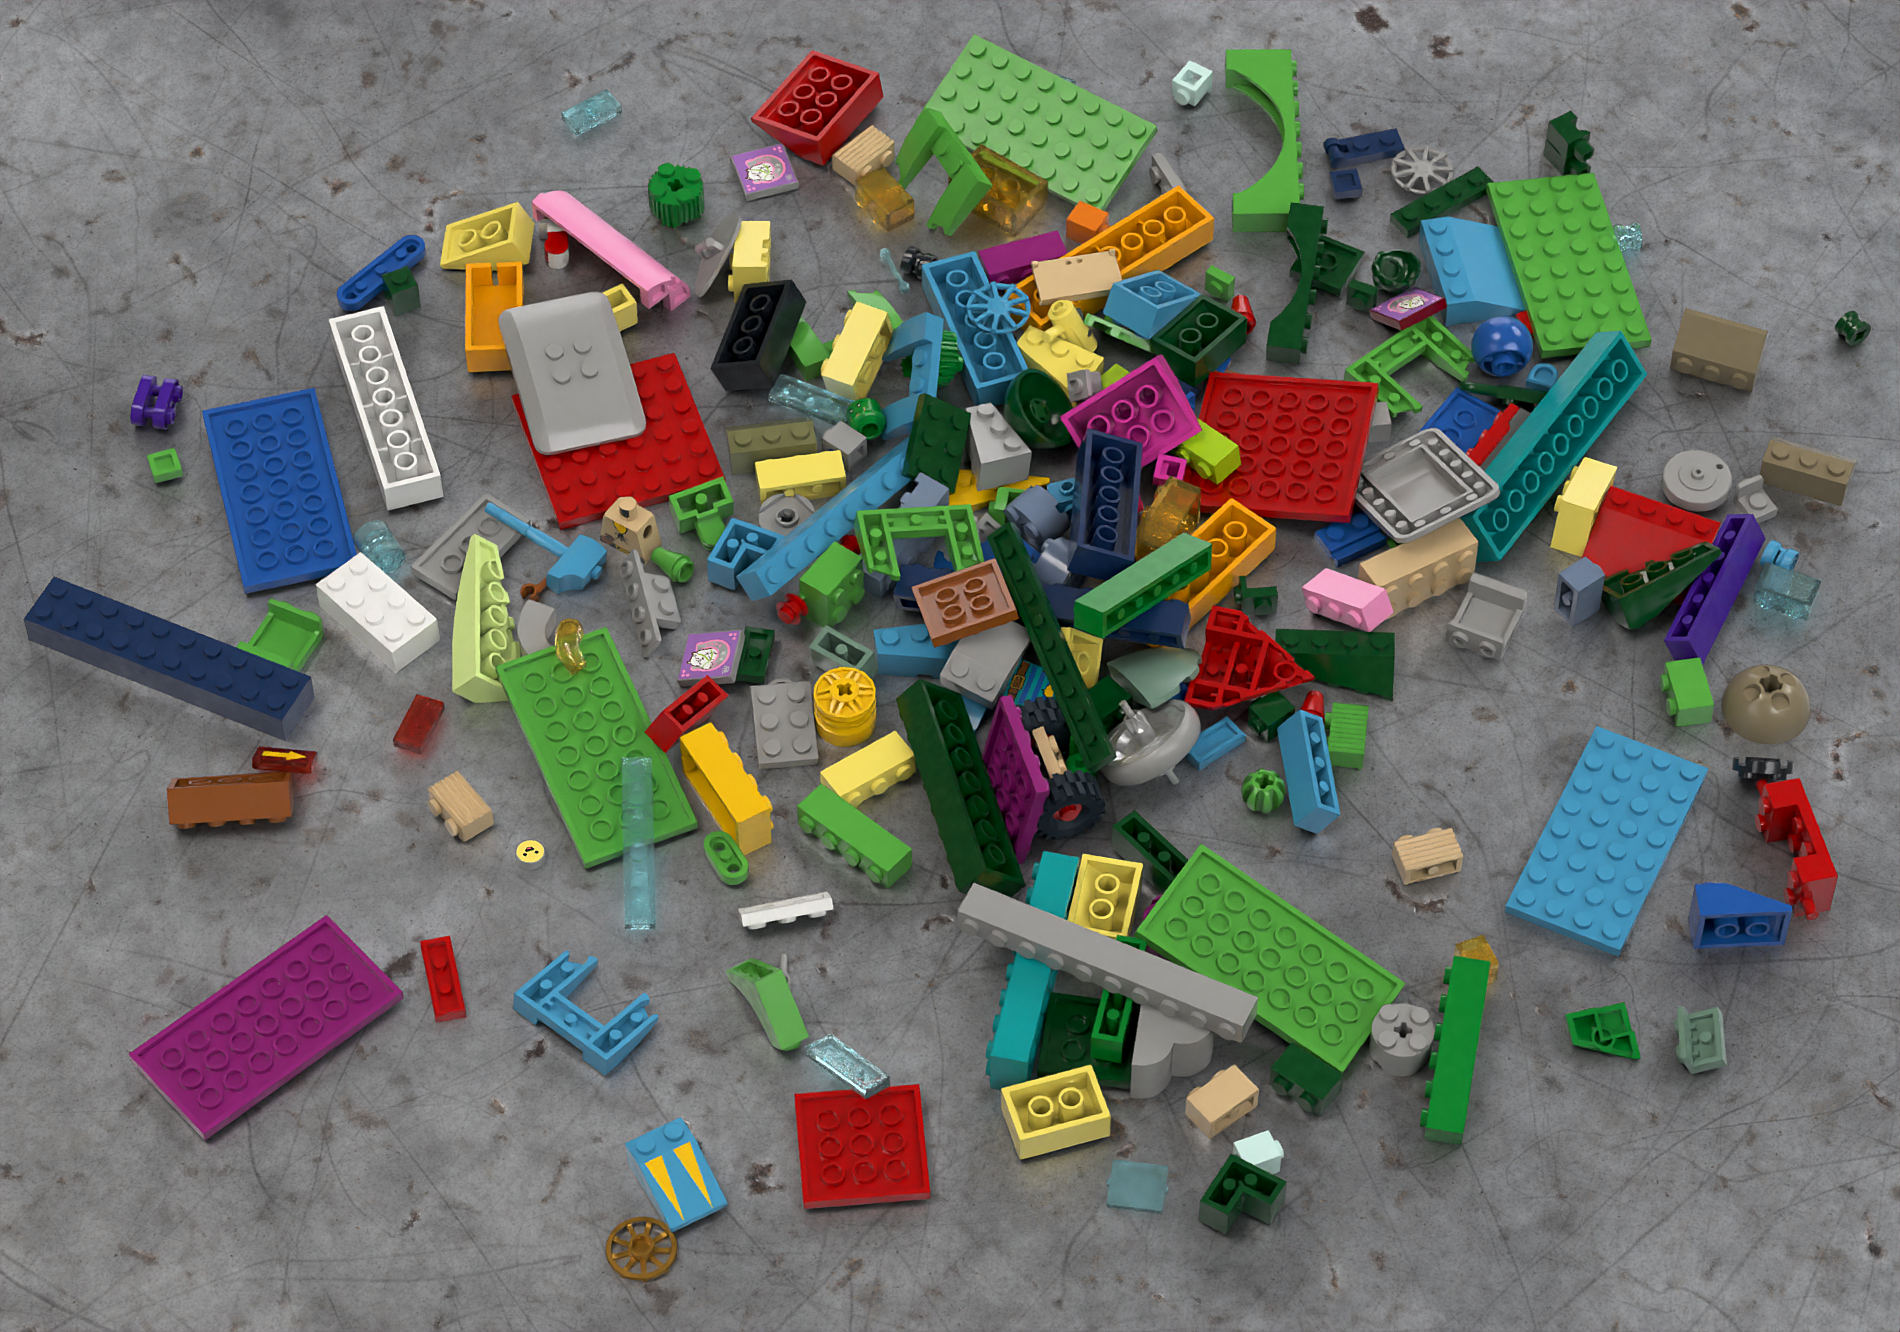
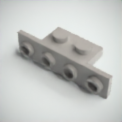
(650, 603)

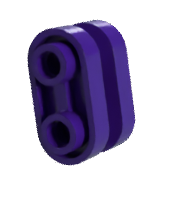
(164, 409)

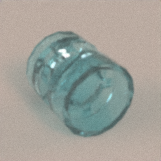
(379, 546)

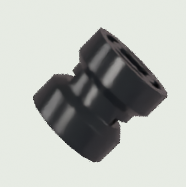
(914, 259)

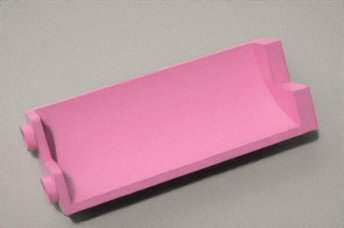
(613, 248)

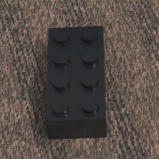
(758, 335)

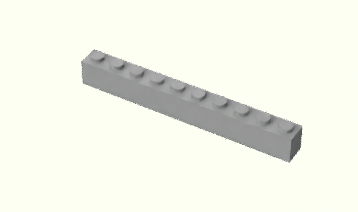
(1107, 963)

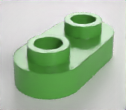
(728, 859)

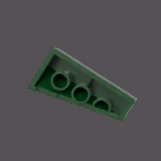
(1344, 658)

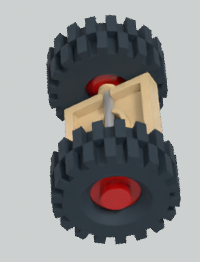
(1073, 797)

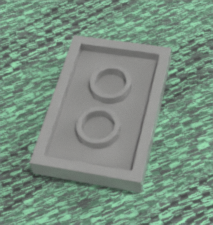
(784, 725)

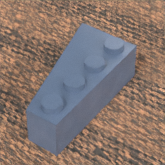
(907, 550)

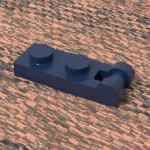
(1363, 148)

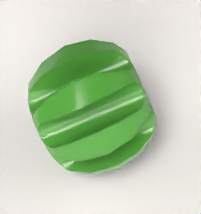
(1263, 791)

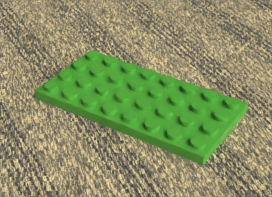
(1041, 123)
(1566, 262)
(579, 734)
(1244, 935)

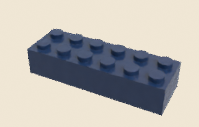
(1104, 505)

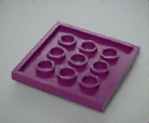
(1015, 775)

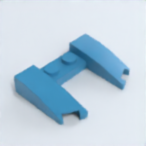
(923, 339)
(602, 1046)

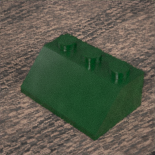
(1200, 339)

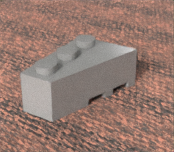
(995, 449)

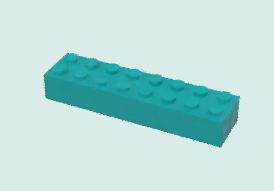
(1030, 982)

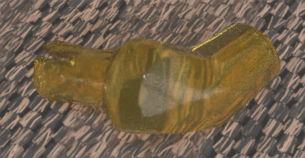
(567, 643)

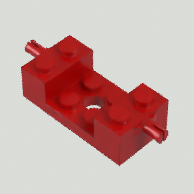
(1788, 815)

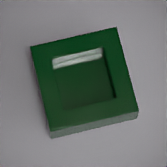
(1361, 295)

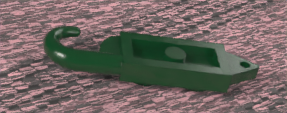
(1508, 393)

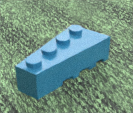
(909, 652)

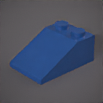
(1735, 917)

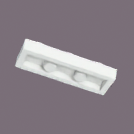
(785, 910)

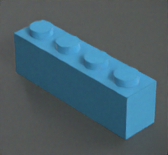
(1308, 771)

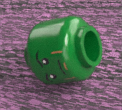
(866, 417)

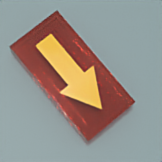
(284, 760)

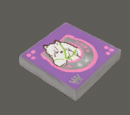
(764, 172)
(711, 655)

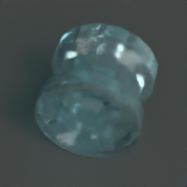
(1629, 236)

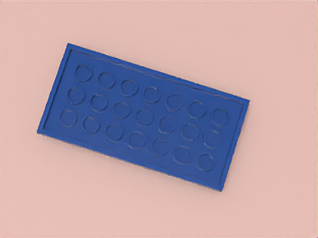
(279, 489)

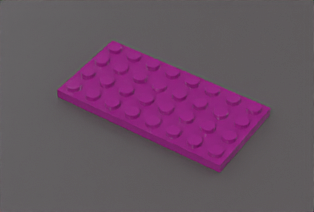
(265, 1027)

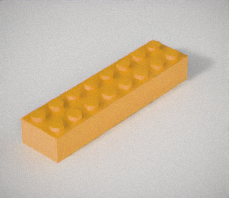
(1142, 243)

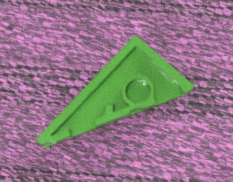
(1117, 331)

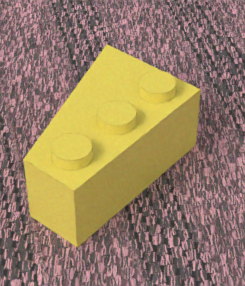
(751, 256)

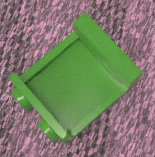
(286, 635)

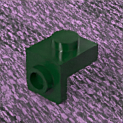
(1255, 600)

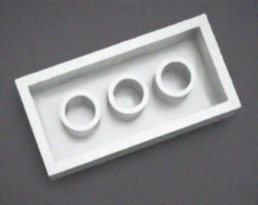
(378, 612)

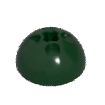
(1034, 410)

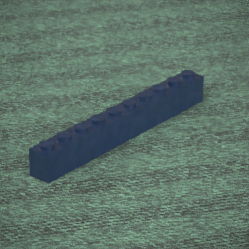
(1160, 625)

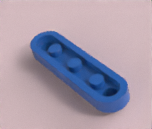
(368, 281)

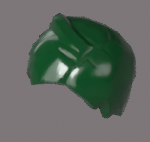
(1395, 270)

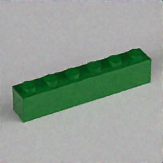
(1142, 585)
(1456, 1051)

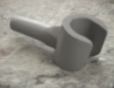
(783, 965)

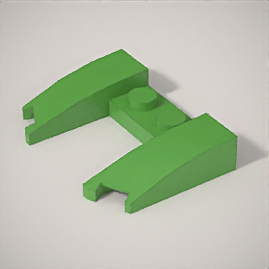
(969, 184)
(1423, 338)
(810, 353)
(878, 527)

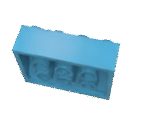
(1469, 270)

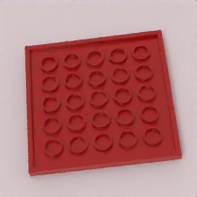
(1296, 444)
(650, 467)

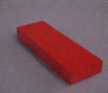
(443, 979)

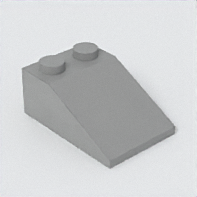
(985, 663)

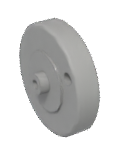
(1696, 480)

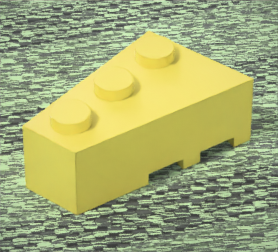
(1057, 357)
(1581, 504)

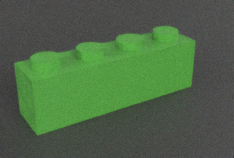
(854, 836)

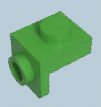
(1003, 498)

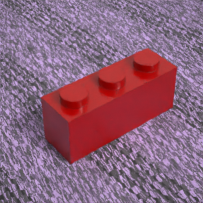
(686, 713)

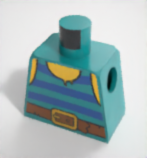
(1028, 683)

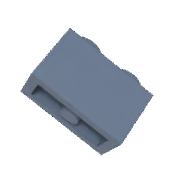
(1579, 591)

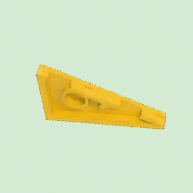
(967, 493)

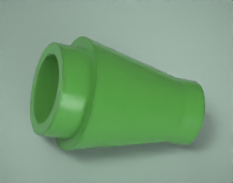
(674, 565)

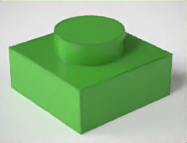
(1219, 283)
(164, 465)

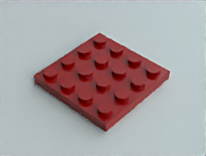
(861, 1147)

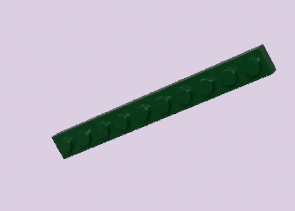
(1051, 647)

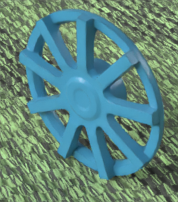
(998, 307)

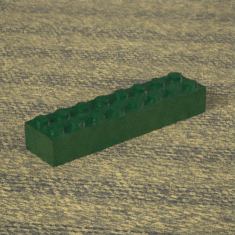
(959, 789)

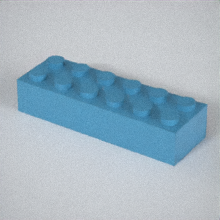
(988, 358)

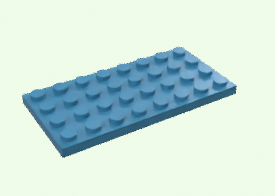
(1606, 841)

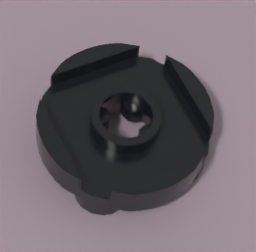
(1763, 766)

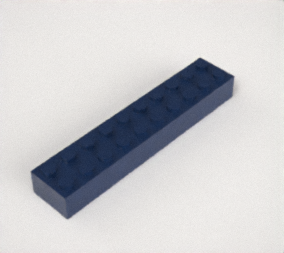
(169, 658)

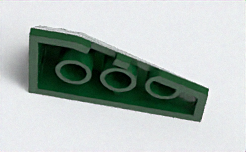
(1646, 592)

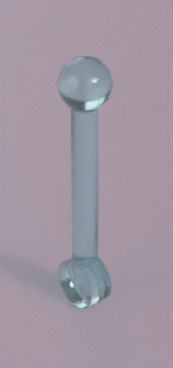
(903, 287)

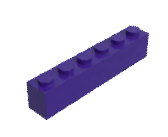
(1715, 589)

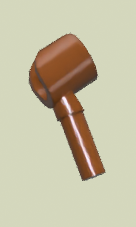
(533, 589)

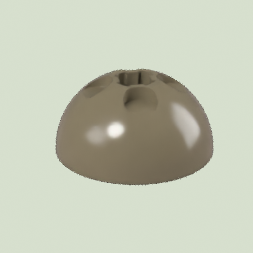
(1766, 704)

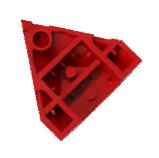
(1240, 663)

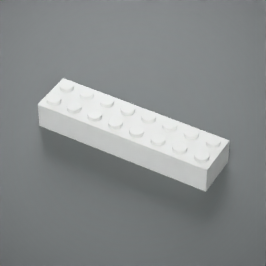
(385, 408)

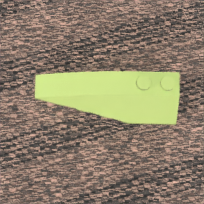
(481, 626)

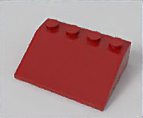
(819, 106)
(1639, 530)

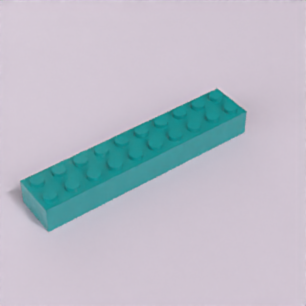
(1554, 440)

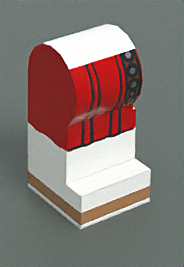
(556, 245)

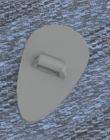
(715, 251)

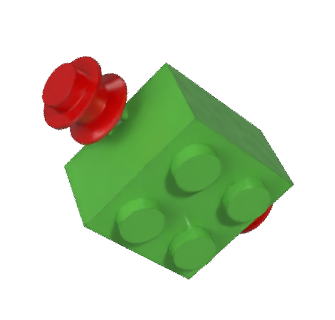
(827, 586)

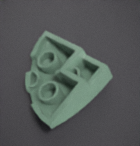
(1155, 673)

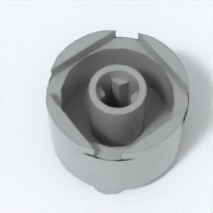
(1401, 1039)

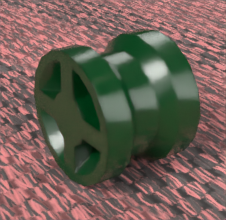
(1852, 328)

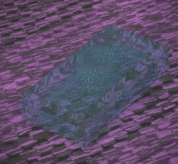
(591, 112)

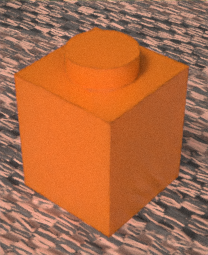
(1086, 222)

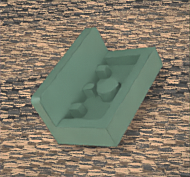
(1700, 1039)

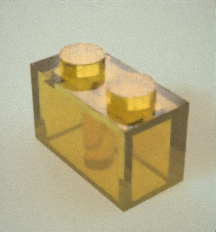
(884, 199)

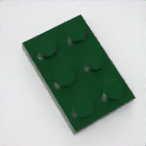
(936, 441)

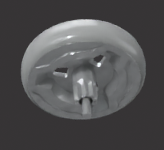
(1151, 742)

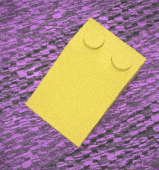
(489, 238)

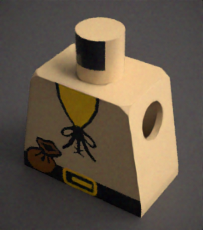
(630, 527)

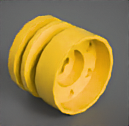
(845, 706)

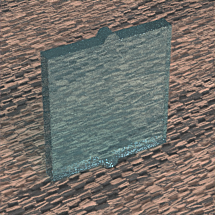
(1137, 1186)

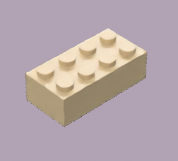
(1423, 566)

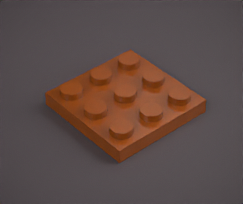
(965, 603)

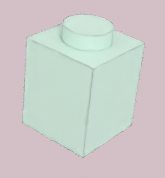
(1260, 1151)

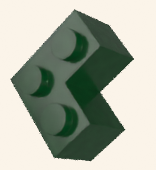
(1241, 1188)

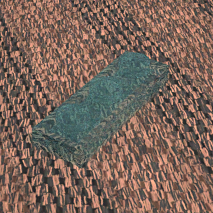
(810, 400)
(848, 1066)

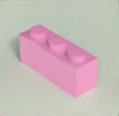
(1347, 600)

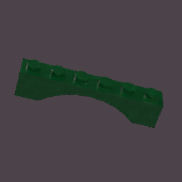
(1287, 330)

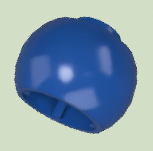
(1502, 346)

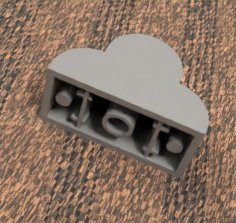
(1165, 1049)

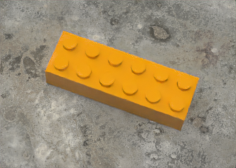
(1238, 546)

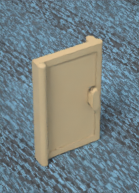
(1076, 280)

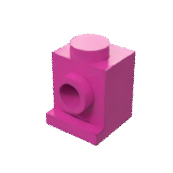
(1168, 466)

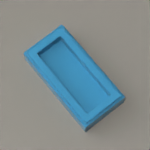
(1215, 743)

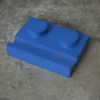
(1350, 540)

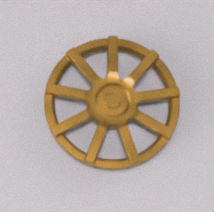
(640, 1249)

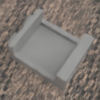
(1487, 617)

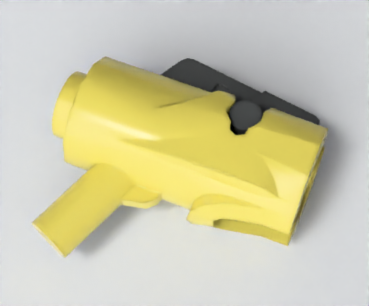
(1069, 326)

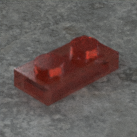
(418, 724)

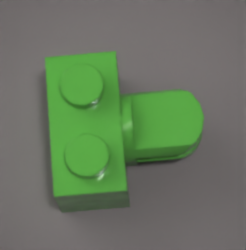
(703, 510)

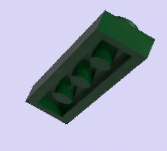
(1441, 201)

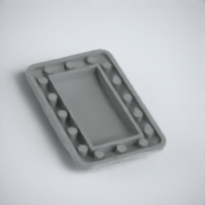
(572, 373)
(1421, 486)

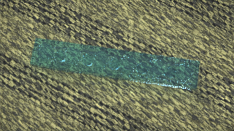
(638, 843)

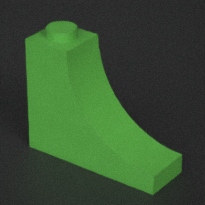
(771, 1000)

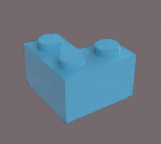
(737, 550)

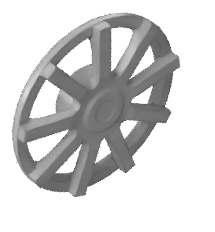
(1421, 170)

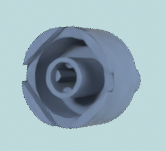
(1037, 516)
(1053, 565)

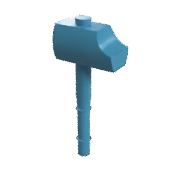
(576, 563)

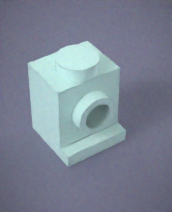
(1189, 89)

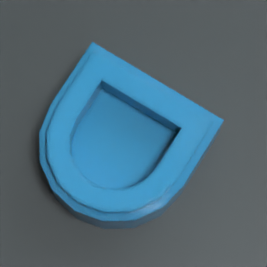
(1542, 377)

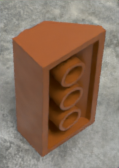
(230, 799)

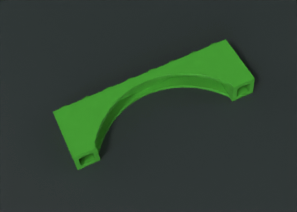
(1268, 80)

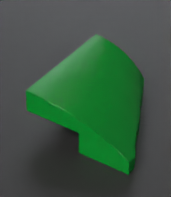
(1603, 1030)

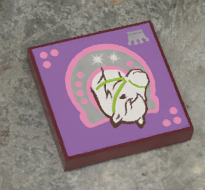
(1408, 308)

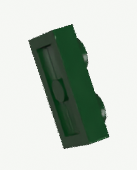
(755, 655)

